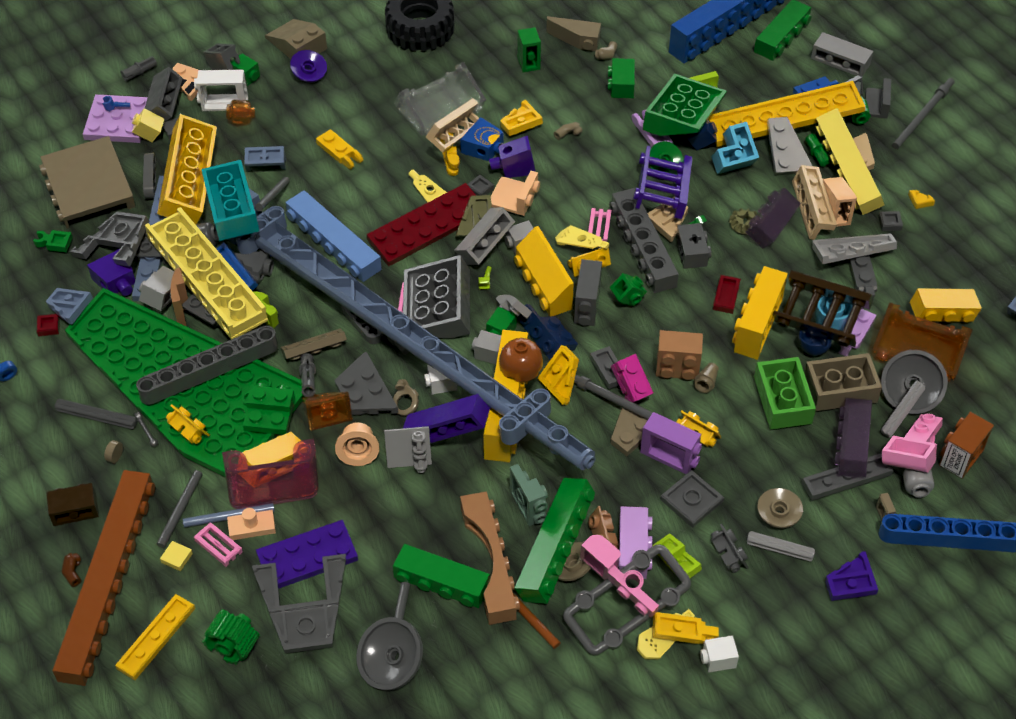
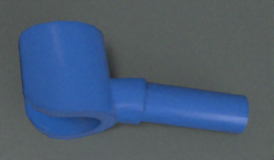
(109, 104)

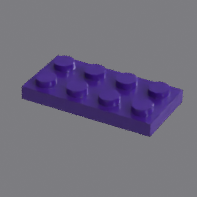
(302, 554)

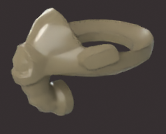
(404, 389)

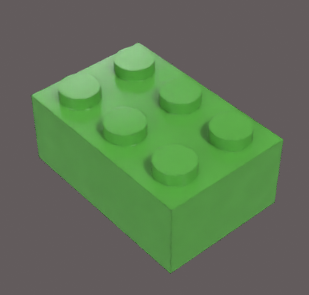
(784, 393)

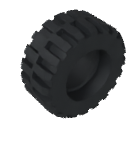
(423, 33)

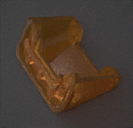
(907, 332)

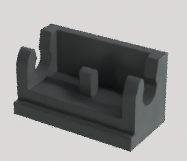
(220, 55)

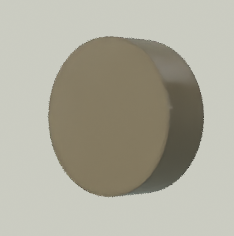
(113, 451)

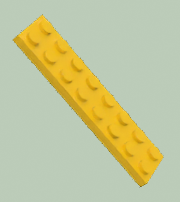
(799, 108)

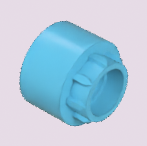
(841, 316)

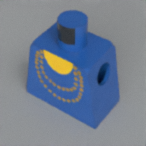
(482, 140)

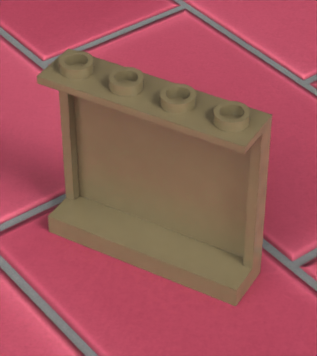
(85, 179)

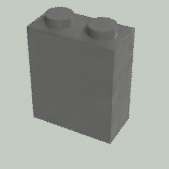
(587, 292)

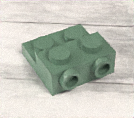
(528, 495)

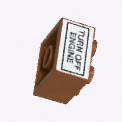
(965, 444)

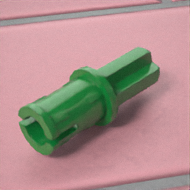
(817, 149)

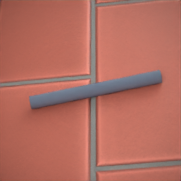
(222, 516)

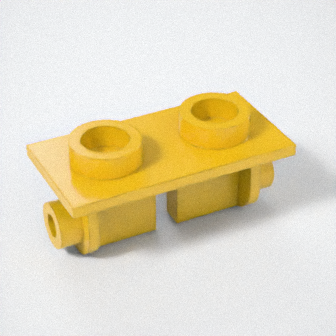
(597, 255)
(193, 429)
(707, 431)

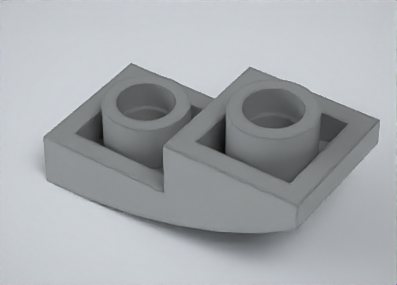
(513, 305)

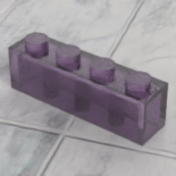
(855, 437)

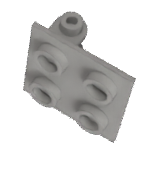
(408, 448)

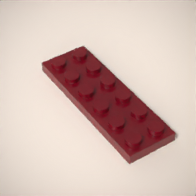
(421, 226)

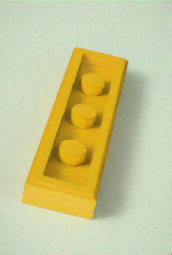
(155, 637)

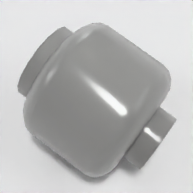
(918, 483)

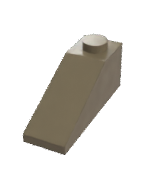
(577, 33)

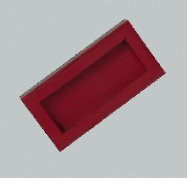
(726, 294)

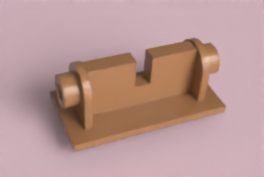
(601, 523)

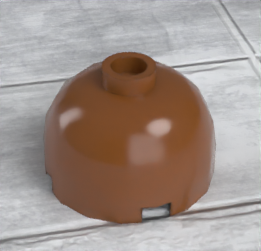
(521, 360)

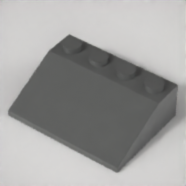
(439, 297)

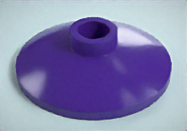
(308, 60)

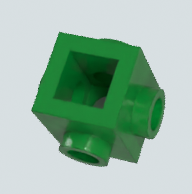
(628, 289)

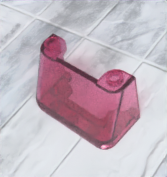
(272, 481)

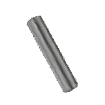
(903, 409)
(780, 546)

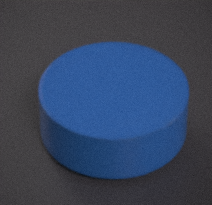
(7, 370)

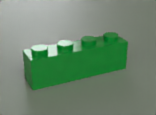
(782, 30)
(441, 576)

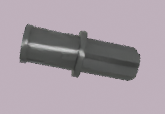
(138, 68)

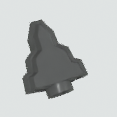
(257, 264)

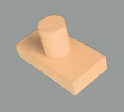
(251, 524)

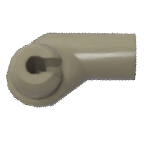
(607, 52)
(565, 129)

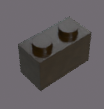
(72, 504)

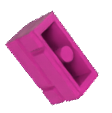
(632, 378)

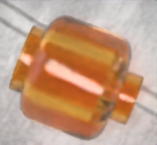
(240, 112)

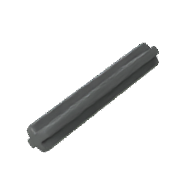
(96, 413)

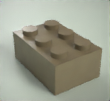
(842, 378)

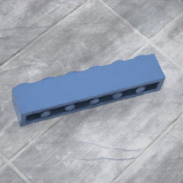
(333, 236)

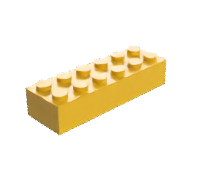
(183, 179)
(493, 446)

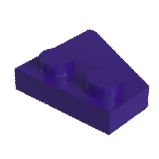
(852, 580)

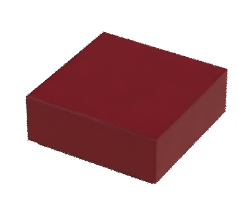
(48, 325)

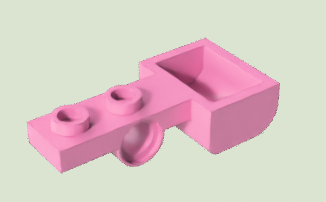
(917, 448)
(604, 560)

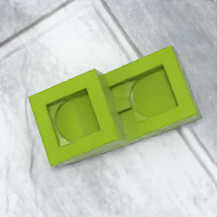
(677, 549)

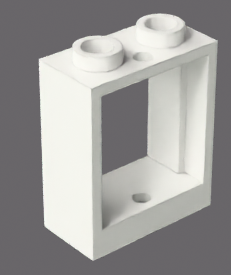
(219, 102)

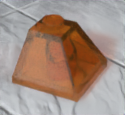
(327, 409)

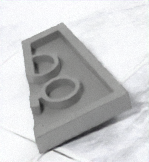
(785, 147)

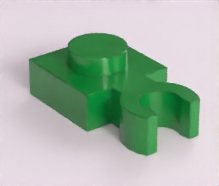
(54, 241)

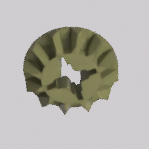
(736, 220)

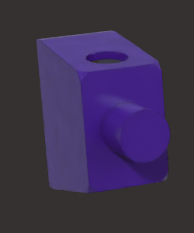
(514, 158)
(112, 276)

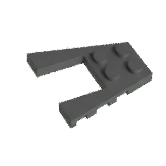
(308, 623)

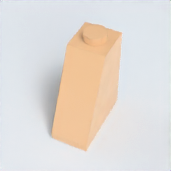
(841, 200)

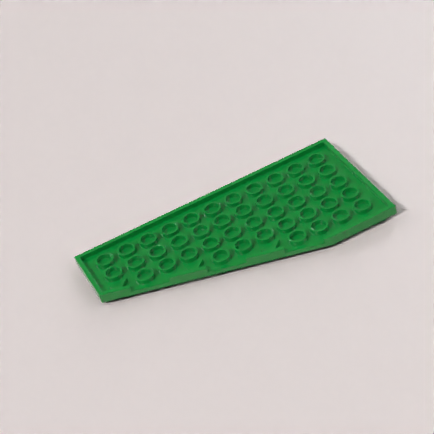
(135, 341)

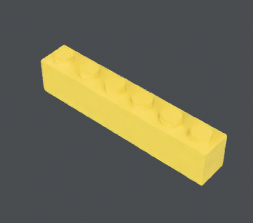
(849, 160)

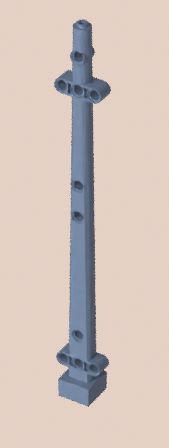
(519, 415)

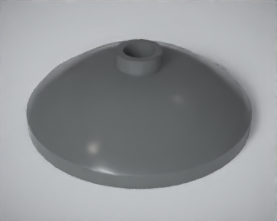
(914, 366)
(378, 652)

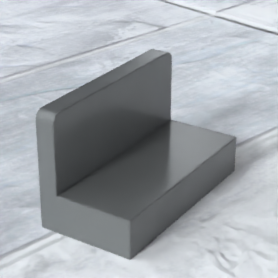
(879, 99)

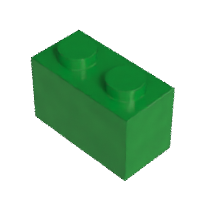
(529, 49)
(622, 78)

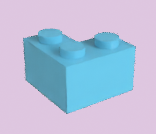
(739, 150)

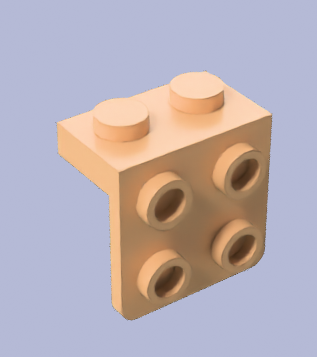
(514, 194)

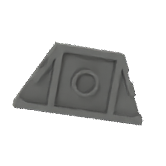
(365, 388)

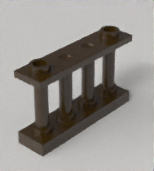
(821, 288)

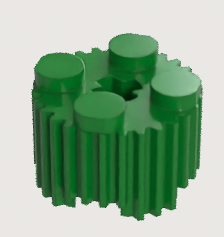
(231, 636)

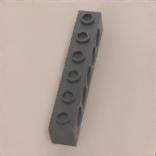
(644, 241)

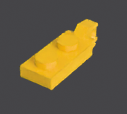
(682, 628)

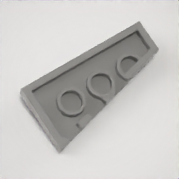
(850, 247)

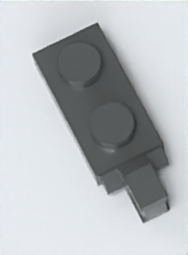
(863, 274)

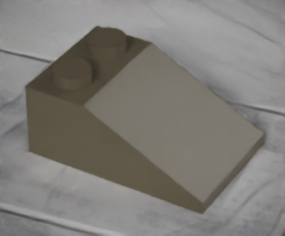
(298, 36)

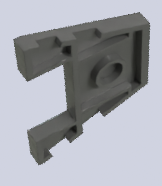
(119, 231)

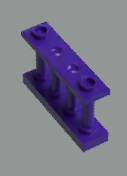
(681, 181)

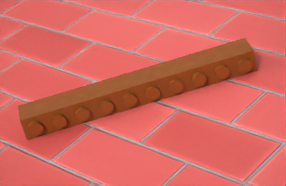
(104, 579)

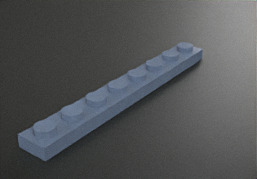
(149, 264)

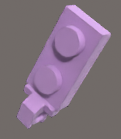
(860, 330)

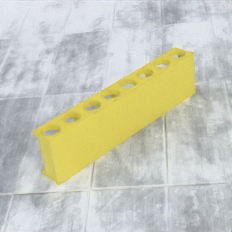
(207, 274)

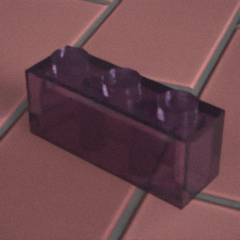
(772, 217)

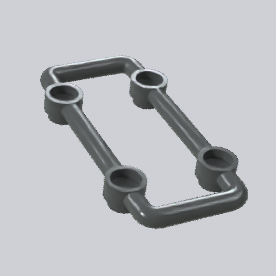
(614, 637)

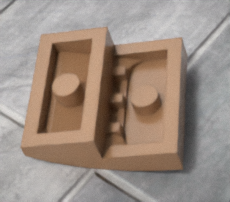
(178, 295)

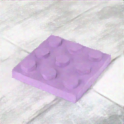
(114, 123)

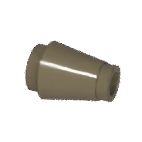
(706, 378)

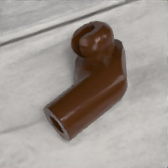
(69, 563)

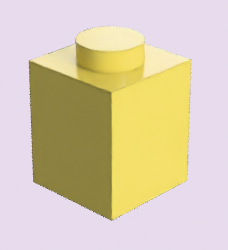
(147, 125)

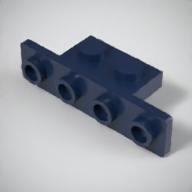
(547, 332)

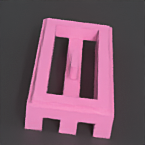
(600, 214)
(215, 553)

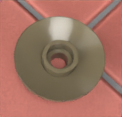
(780, 500)
(574, 565)

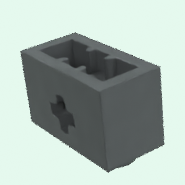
(693, 245)

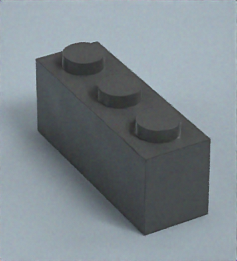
(164, 93)

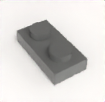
(602, 361)

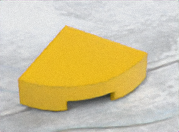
(920, 200)

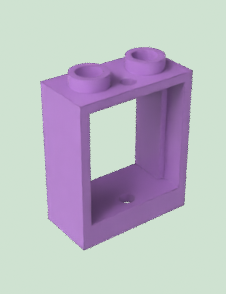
(675, 434)

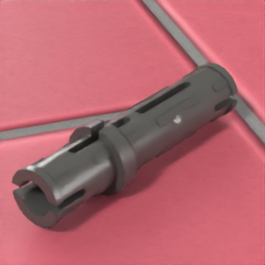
(311, 369)

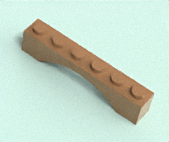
(498, 596)

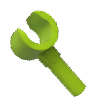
(484, 282)

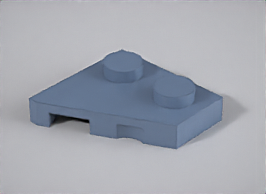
(68, 303)

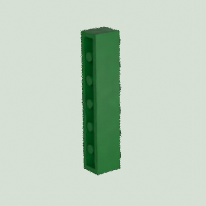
(555, 540)

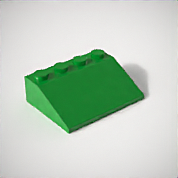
(682, 107)

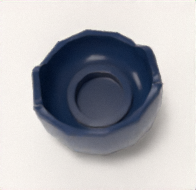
(813, 344)

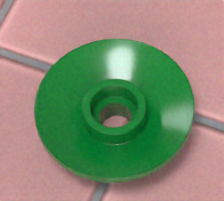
(666, 151)

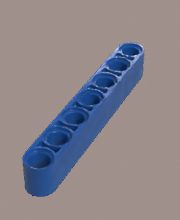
(970, 530)

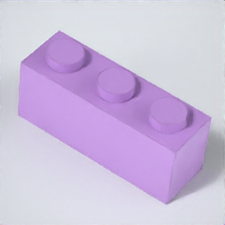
(634, 534)

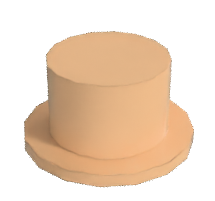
(357, 445)

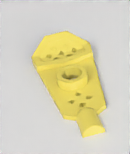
(422, 186)
(573, 236)
(662, 645)

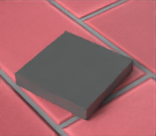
(692, 498)

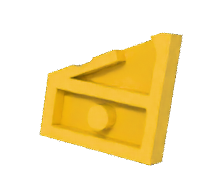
(521, 119)
(560, 374)

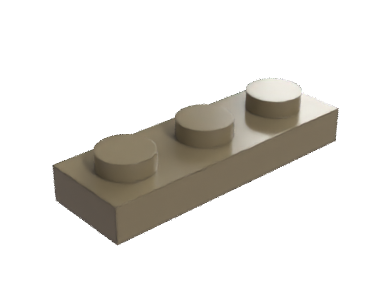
(313, 344)

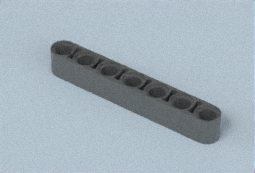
(207, 365)

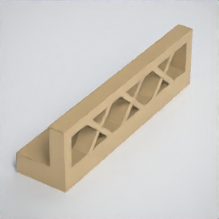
(450, 124)
(814, 200)

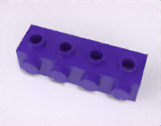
(451, 418)

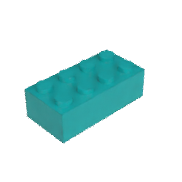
(230, 200)

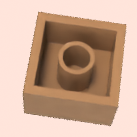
(679, 354)

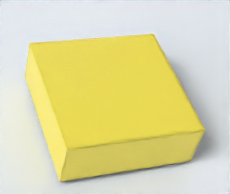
(176, 556)

